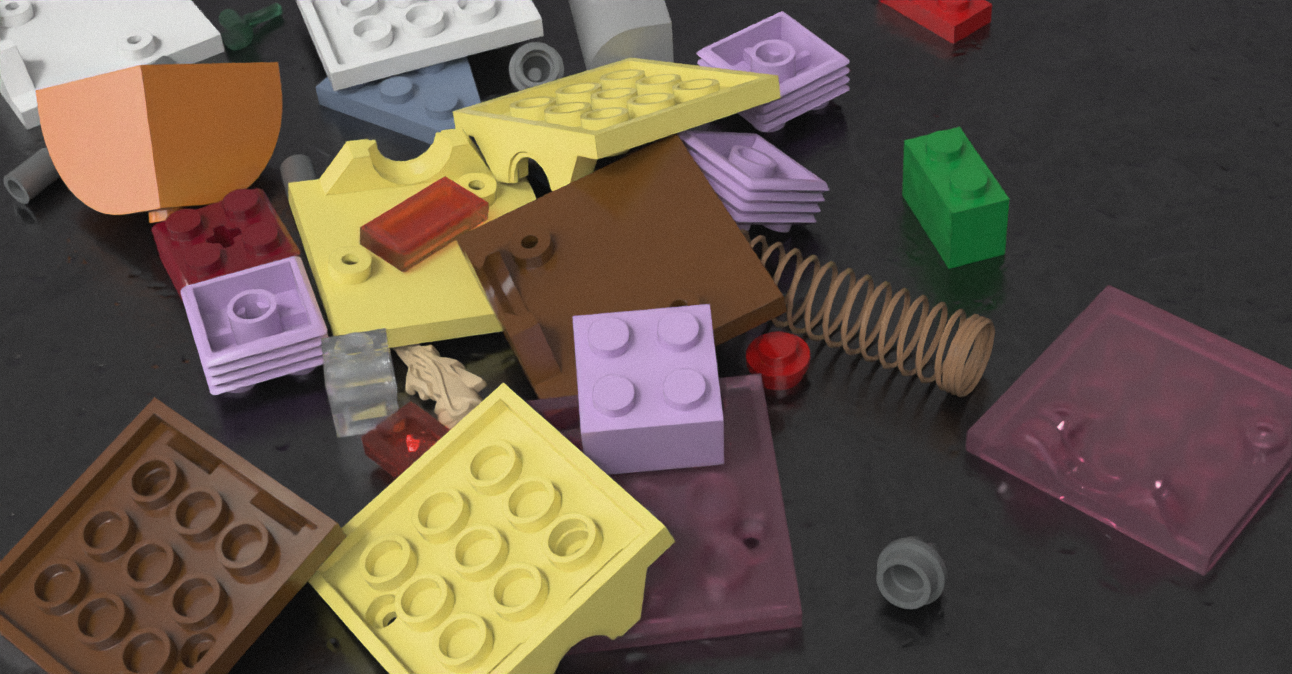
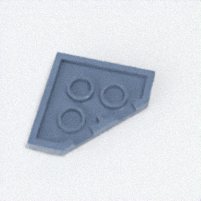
(410, 102)

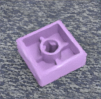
(779, 45)
(756, 179)
(255, 325)

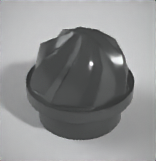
(535, 65)
(911, 572)

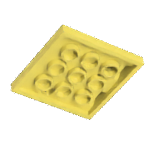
(605, 114)
(364, 291)
(492, 552)

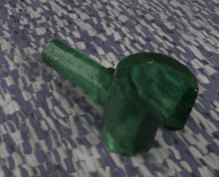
(242, 26)

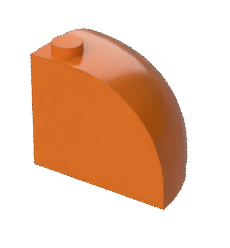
(162, 134)

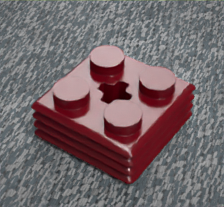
(222, 238)

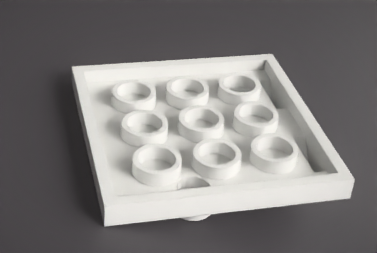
(390, 37)
(78, 39)

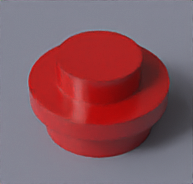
(779, 358)

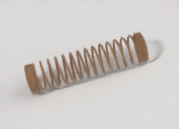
(956, 378)

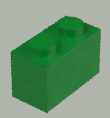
(955, 197)

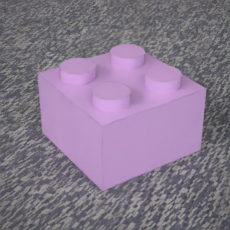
(649, 389)

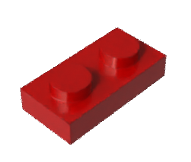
(946, 18)

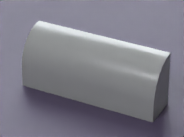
(622, 30)

